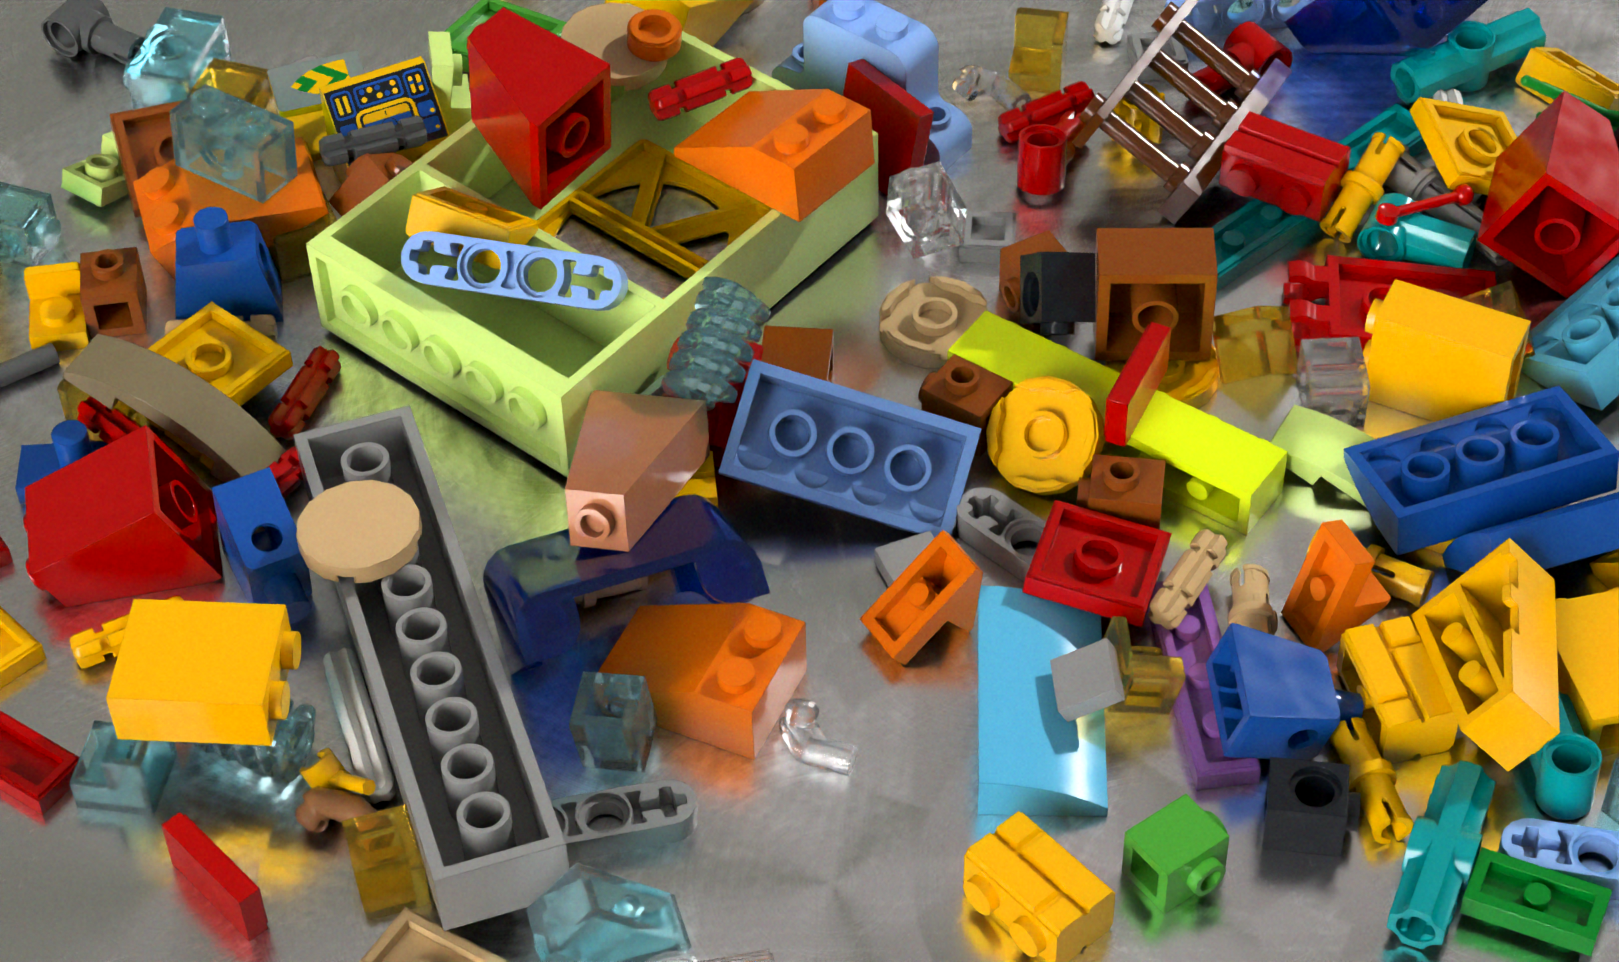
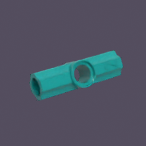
(1468, 56)
(1441, 855)

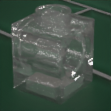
(926, 210)
(1334, 378)

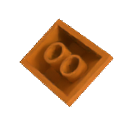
(785, 147)
(173, 195)
(714, 669)

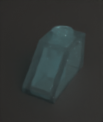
(604, 919)

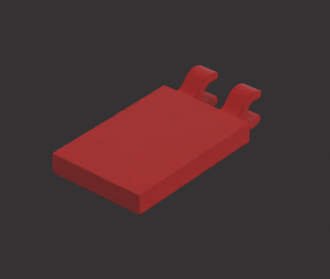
(1354, 283)

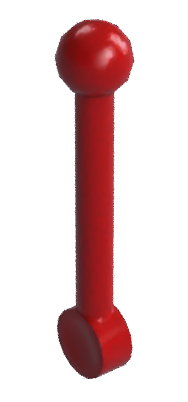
(1388, 213)

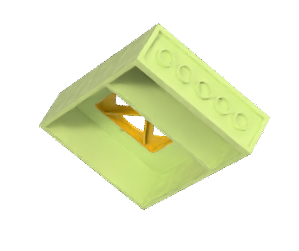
(533, 363)

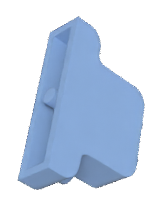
(893, 45)

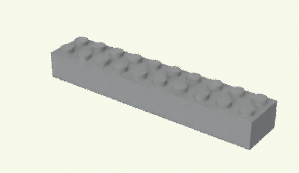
(441, 690)

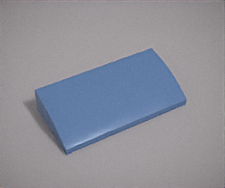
(849, 450)

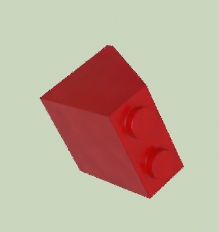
(538, 103)
(1557, 197)
(121, 524)

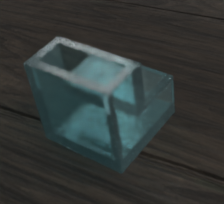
(121, 773)

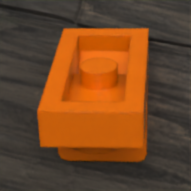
(1333, 588)
(933, 589)

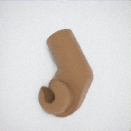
(327, 803)

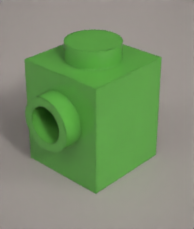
(1176, 853)

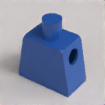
(225, 266)
(268, 561)
(1275, 696)

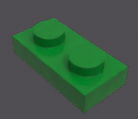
(1536, 901)

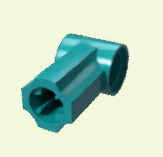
(1416, 238)
(1567, 768)

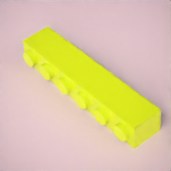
(1207, 460)

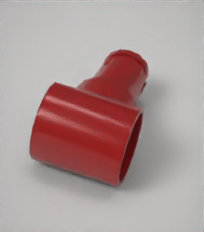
(1252, 49)
(1045, 153)

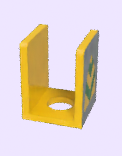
(298, 94)

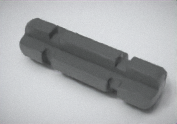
(373, 139)

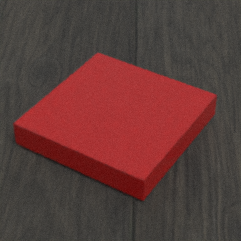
(895, 115)
(1097, 563)

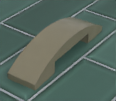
(176, 401)

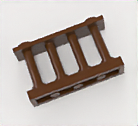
(1182, 180)

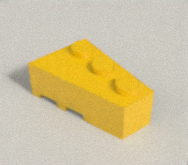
(1497, 653)

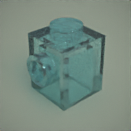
(26, 225)
(613, 721)

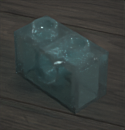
(175, 56)
(233, 143)

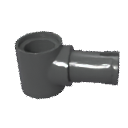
(88, 27)

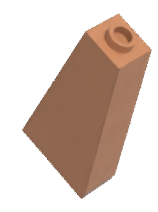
(631, 465)

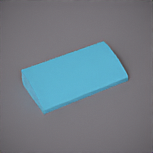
(1581, 342)
(1025, 747)

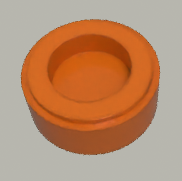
(654, 35)

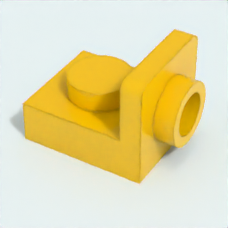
(56, 306)

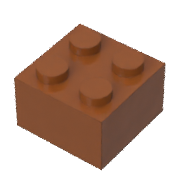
(1159, 279)

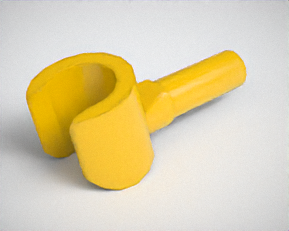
(331, 774)

